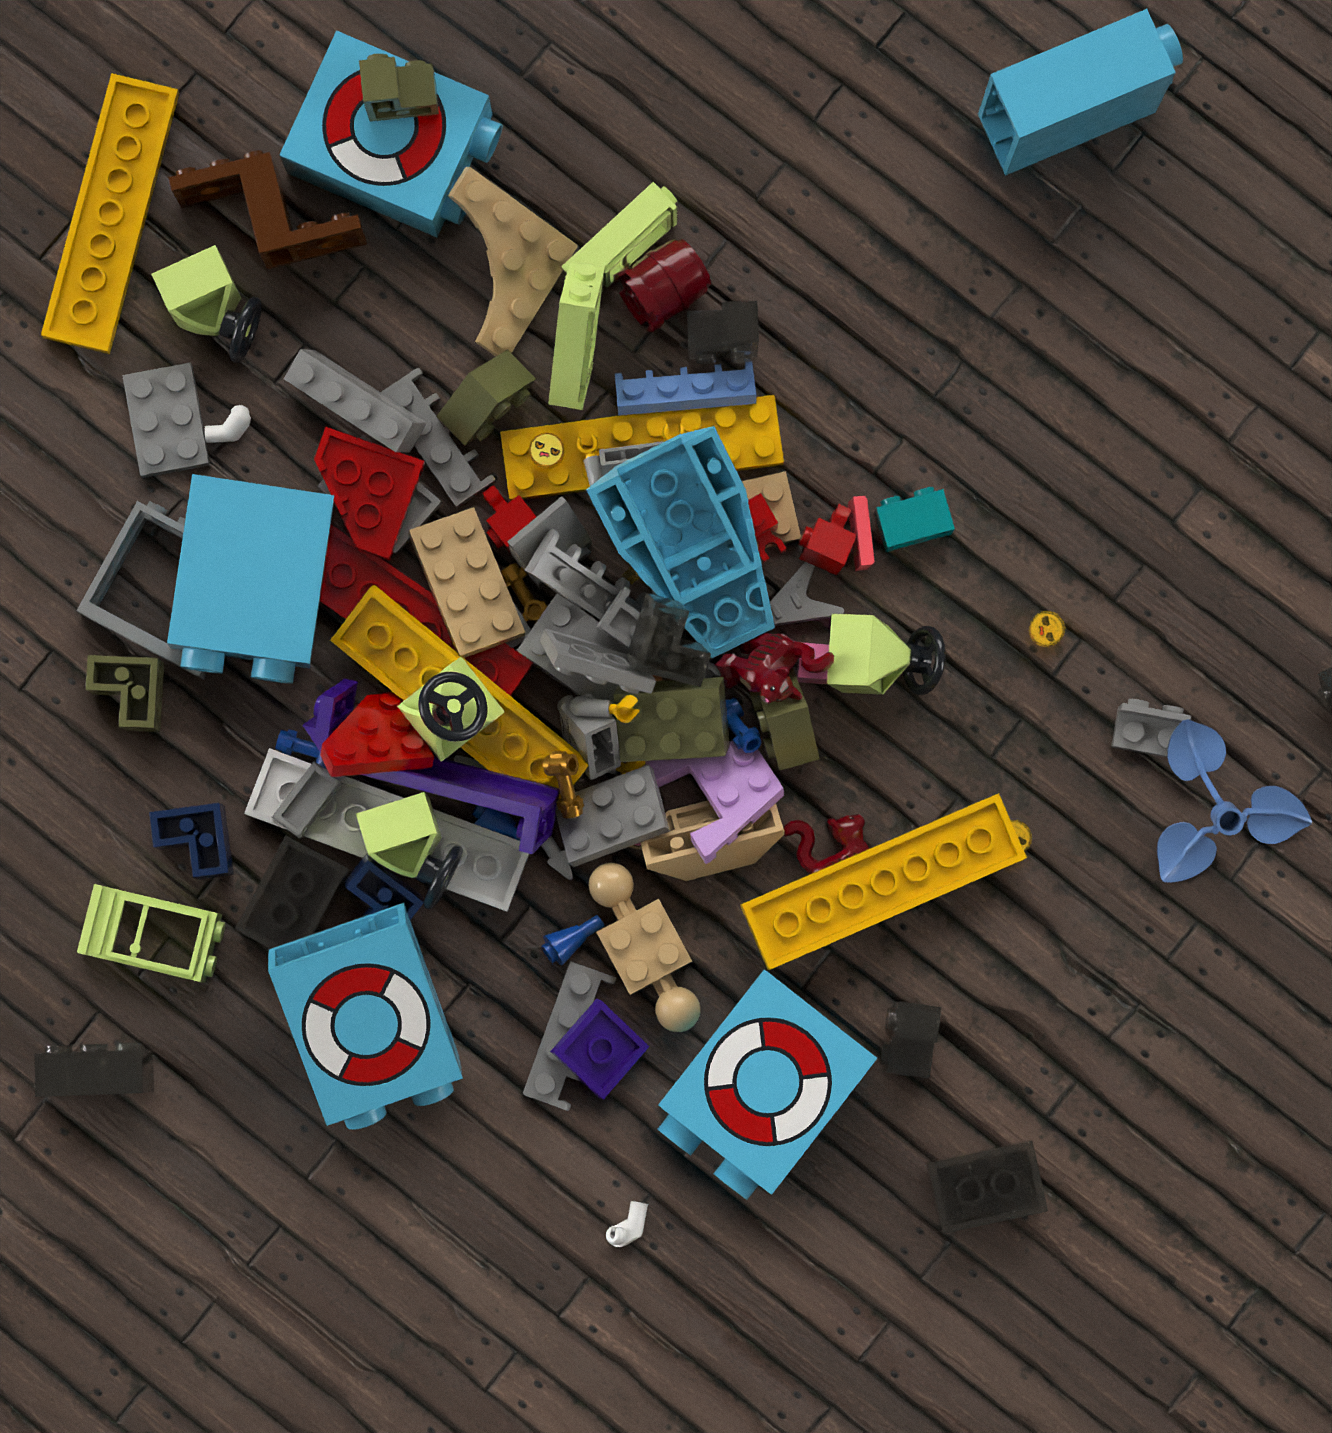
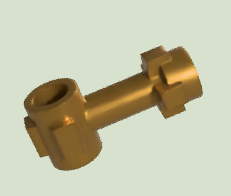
(513, 578)
(563, 766)

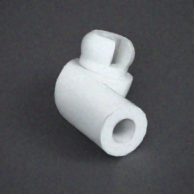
(232, 428)
(629, 1229)

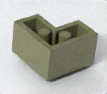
(397, 91)
(486, 396)
(136, 682)
(788, 728)

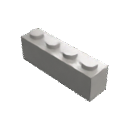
(355, 400)

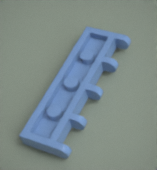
(685, 390)

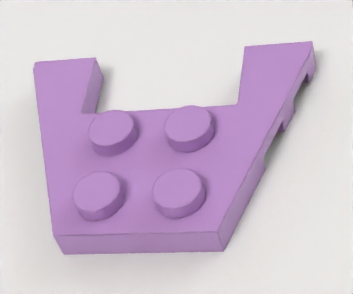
(735, 785)

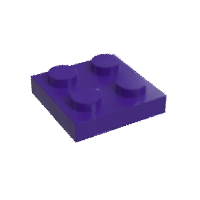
(599, 1049)

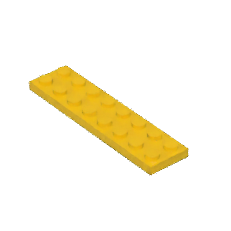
(110, 213)
(746, 431)
(408, 654)
(883, 881)

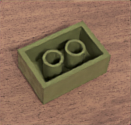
(675, 722)

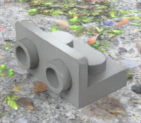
(1145, 728)

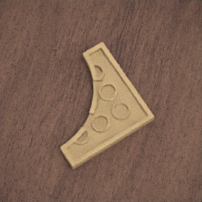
(522, 258)

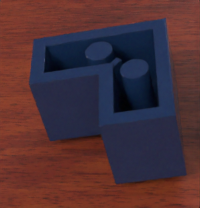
(201, 829)
(381, 888)

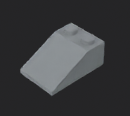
(557, 517)
(571, 620)

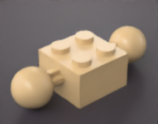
(644, 947)

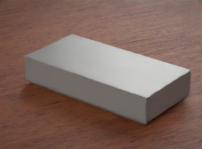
(307, 800)

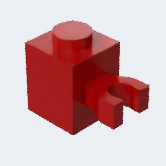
(508, 519)
(764, 524)
(827, 542)

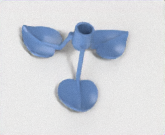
(1272, 819)

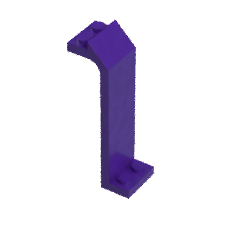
(452, 778)

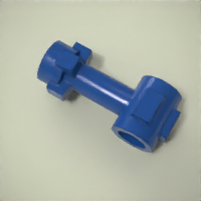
(746, 739)
(288, 742)

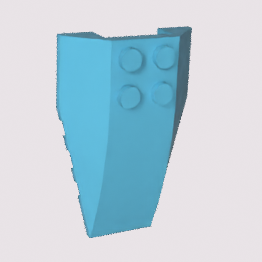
(690, 535)

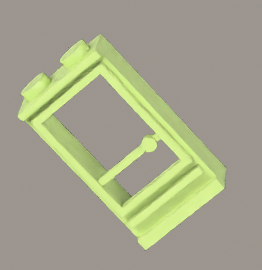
(629, 233)
(576, 335)
(104, 920)

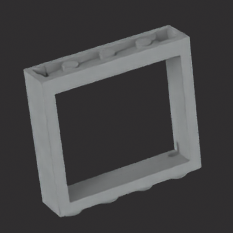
(90, 604)

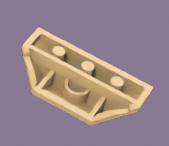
(677, 857)

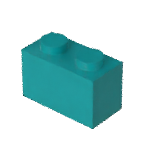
(913, 519)

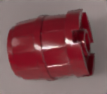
(663, 283)

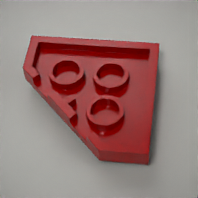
(369, 488)
(375, 740)

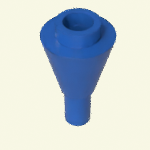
(495, 821)
(563, 943)

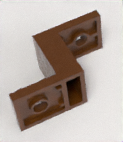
(260, 182)

